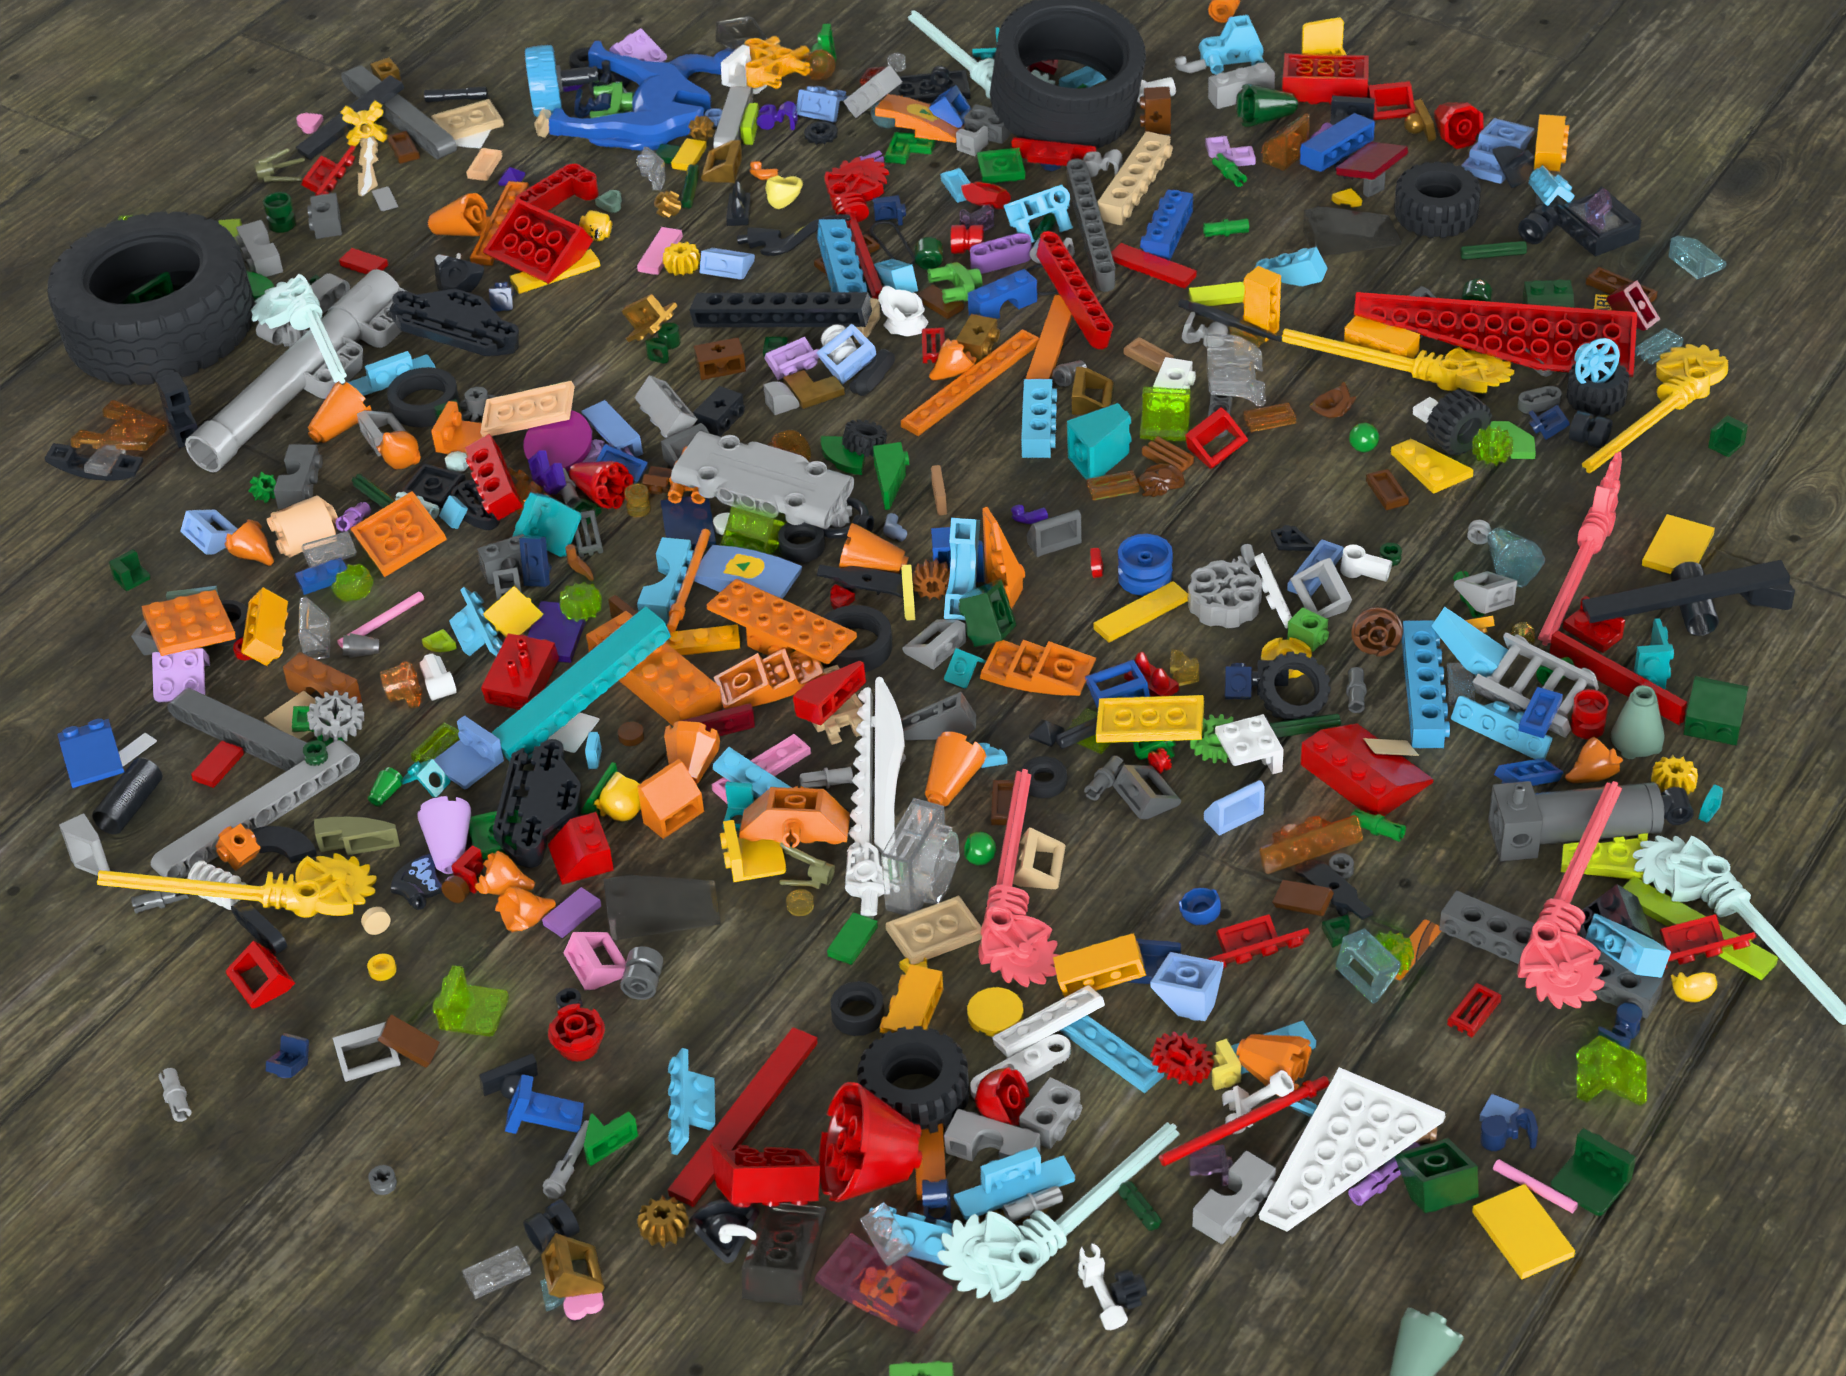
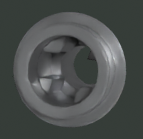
(1065, 373)
(359, 645)

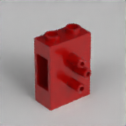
(519, 671)

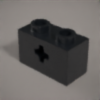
(720, 410)

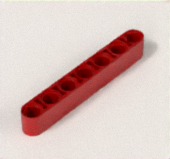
(1074, 290)

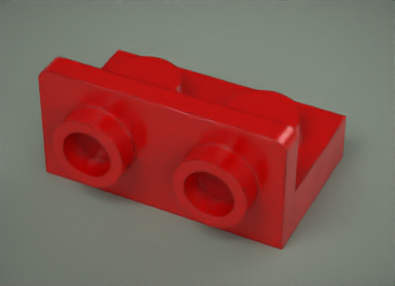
(1599, 634)

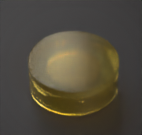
(800, 902)

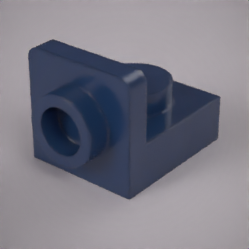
(889, 208)

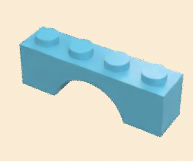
(964, 556)
(673, 561)

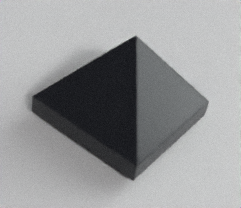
(1046, 732)

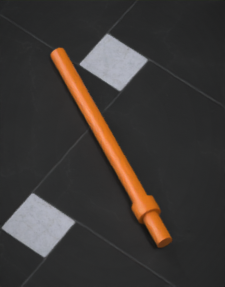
(677, 609)

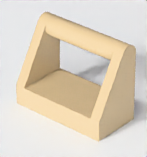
(1028, 876)

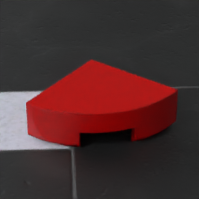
(841, 597)

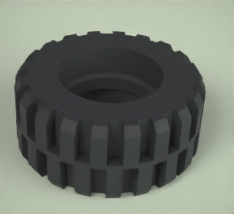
(1437, 199)
(917, 1053)

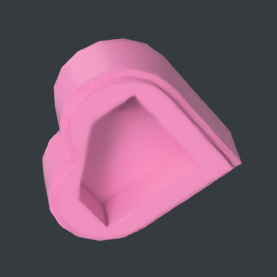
(309, 122)
(579, 1306)

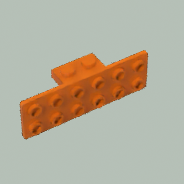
(780, 624)

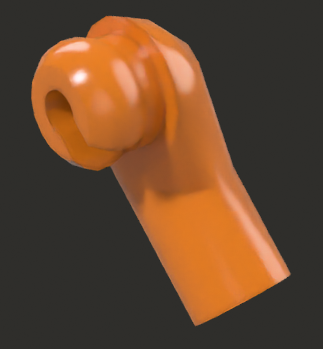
(762, 174)

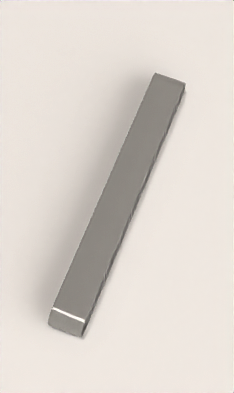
(256, 809)

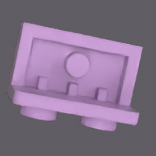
(792, 358)

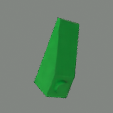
(890, 470)

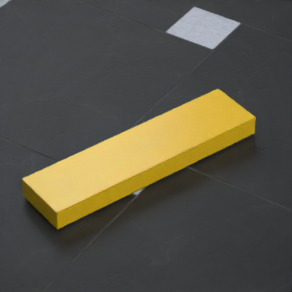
(524, 282)
(1140, 611)

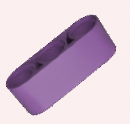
(1000, 253)

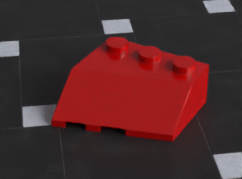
(765, 1176)

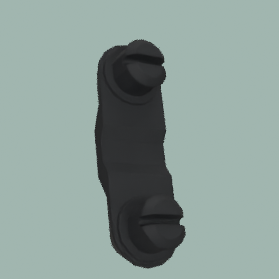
(873, 374)

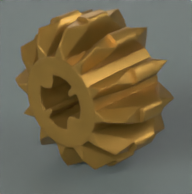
(663, 1221)

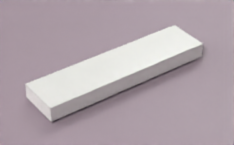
(1048, 1021)

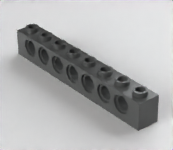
(1509, 934)

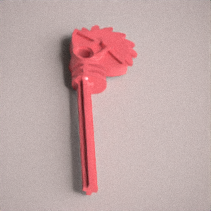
(1591, 537)
(1009, 937)
(1564, 961)

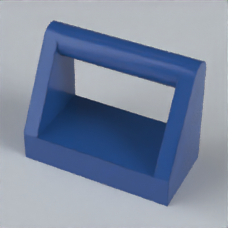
(948, 104)
(1134, 688)

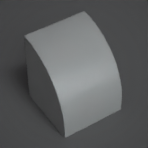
(779, 397)

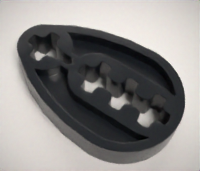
(475, 512)

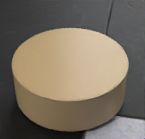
(375, 920)

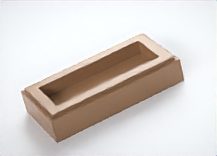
(1146, 354)
(938, 490)

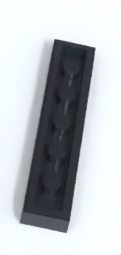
(338, 127)

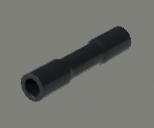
(469, 93)

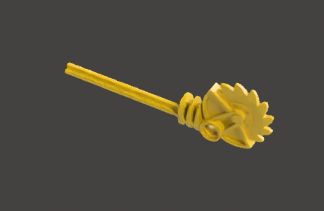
(1458, 370)
(1685, 377)
(319, 886)

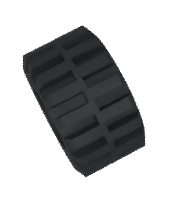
(1599, 397)
(1457, 421)

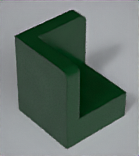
(1727, 436)
(128, 571)

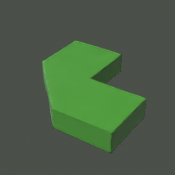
(1523, 442)

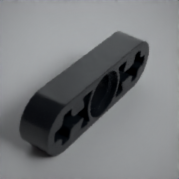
(258, 926)

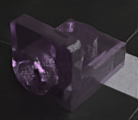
(1597, 207)
(983, 217)
(1209, 1161)

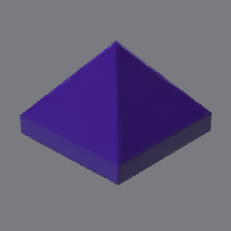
(511, 175)

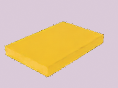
(1677, 543)
(1523, 1231)

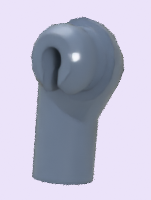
(892, 529)

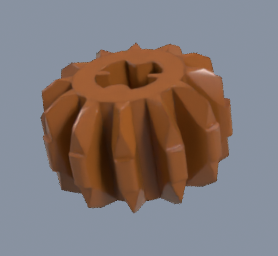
(931, 579)

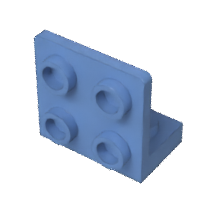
(819, 103)
(472, 755)

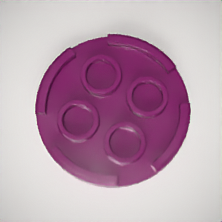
(564, 441)

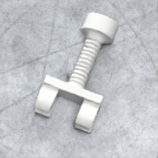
(1241, 1101)
(1092, 1274)

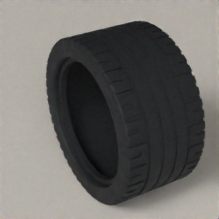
(1071, 32)

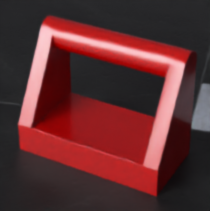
(1391, 95)
(1210, 429)
(276, 985)

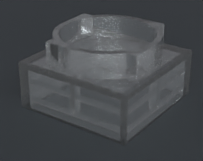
(919, 859)

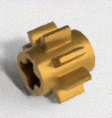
(701, 128)
(667, 204)

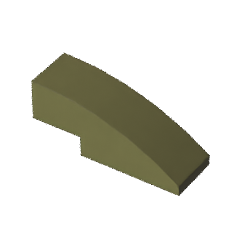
(355, 834)

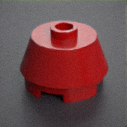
(576, 1032)

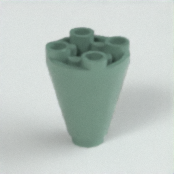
(1639, 725)
(1423, 1344)

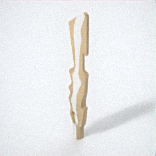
(367, 179)

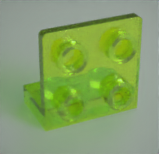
(1165, 413)

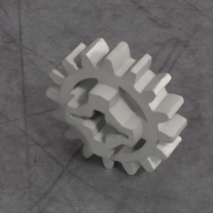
(323, 712)

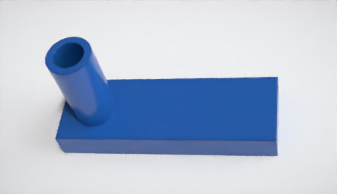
(1537, 771)

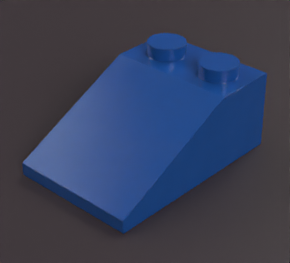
(90, 752)

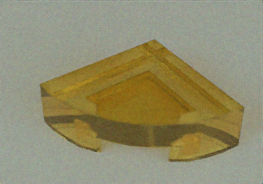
(1177, 660)
(1188, 673)

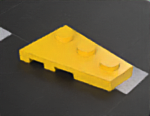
(1430, 466)

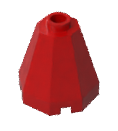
(1458, 123)

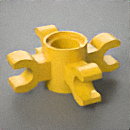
(363, 117)

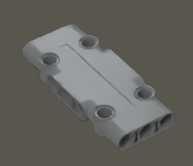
(762, 479)

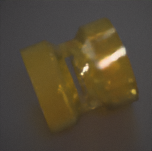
(637, 500)

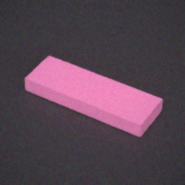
(652, 259)

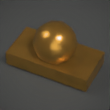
(1420, 121)

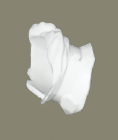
(903, 311)

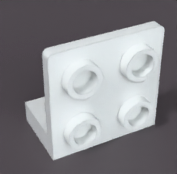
(734, 70)
(1250, 741)

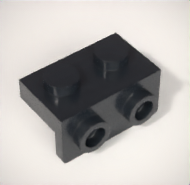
(1345, 106)

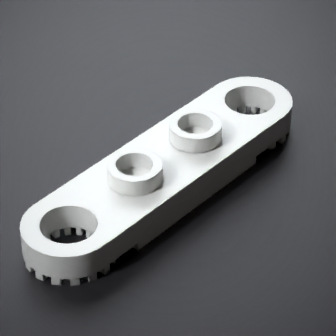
(1270, 585)
(1032, 1060)

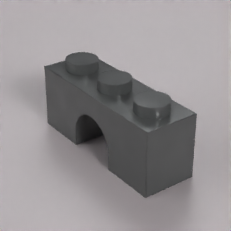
(302, 469)

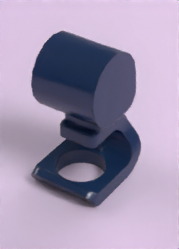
(602, 103)
(1626, 1025)
(1496, 1129)
(936, 1196)

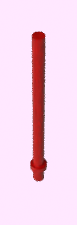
(1308, 1089)

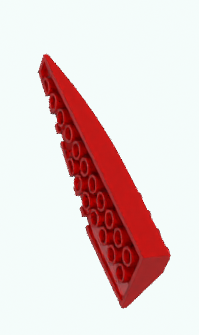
(1547, 331)

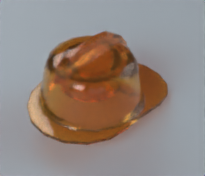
(792, 442)

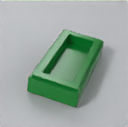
(852, 938)

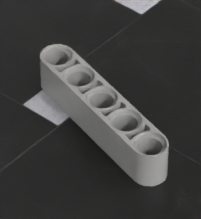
(732, 115)
(328, 292)

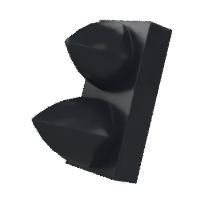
(738, 207)

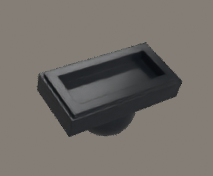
(507, 1076)

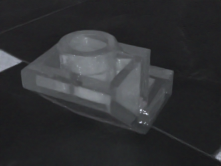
(652, 167)

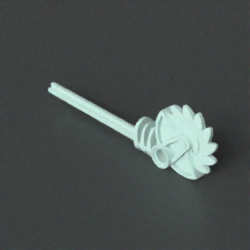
(979, 71)
(300, 306)
(1694, 873)
(990, 1252)

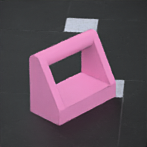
(586, 963)

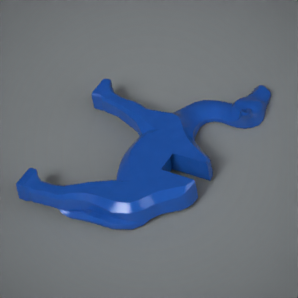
(660, 104)

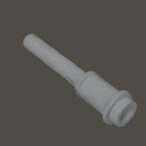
(555, 1185)

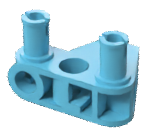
(1236, 38)
(1039, 204)

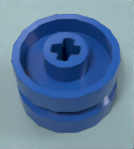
(1144, 564)

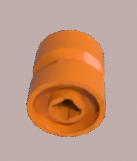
(1223, 9)

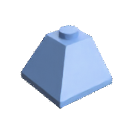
(1188, 985)

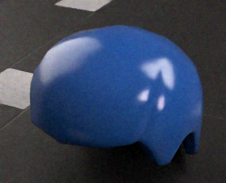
(1200, 906)

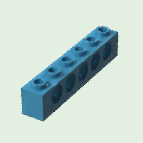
(840, 256)
(1424, 686)

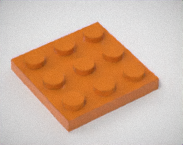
(398, 534)
(188, 622)

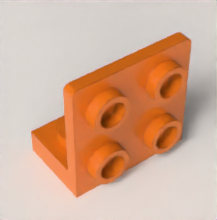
(452, 433)

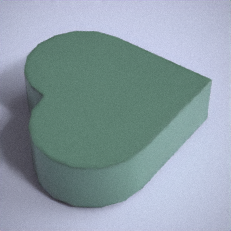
(610, 201)

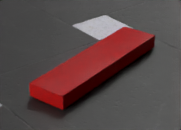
(1153, 265)

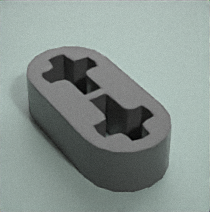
(1539, 399)

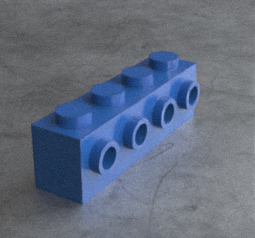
(1337, 142)
(1168, 224)

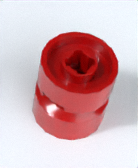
(965, 238)
(1589, 714)

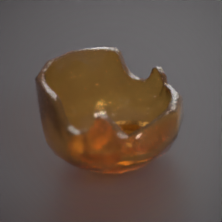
(821, 65)

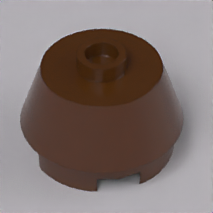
(1377, 631)

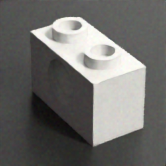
(1175, 374)

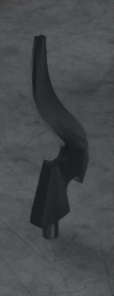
(771, 237)
(1227, 319)

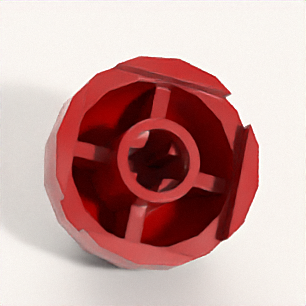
(1002, 1096)

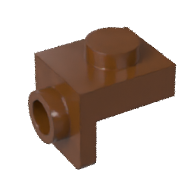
(657, 480)

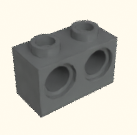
(986, 116)

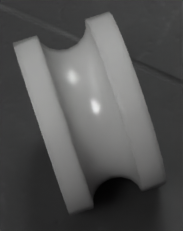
(1474, 527)

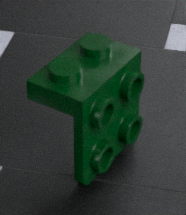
(1595, 1173)

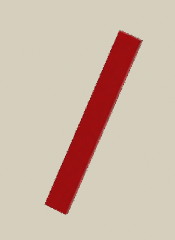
(744, 1114)

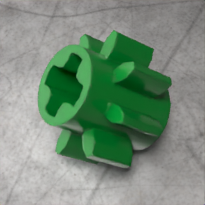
(258, 491)

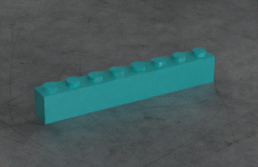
(582, 683)

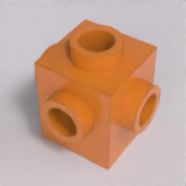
(237, 846)

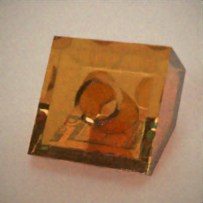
(1285, 145)

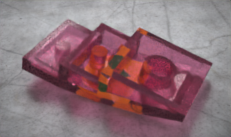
(898, 1293)

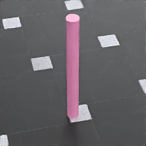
(386, 616)

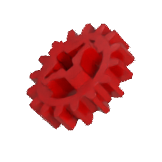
(1182, 1058)

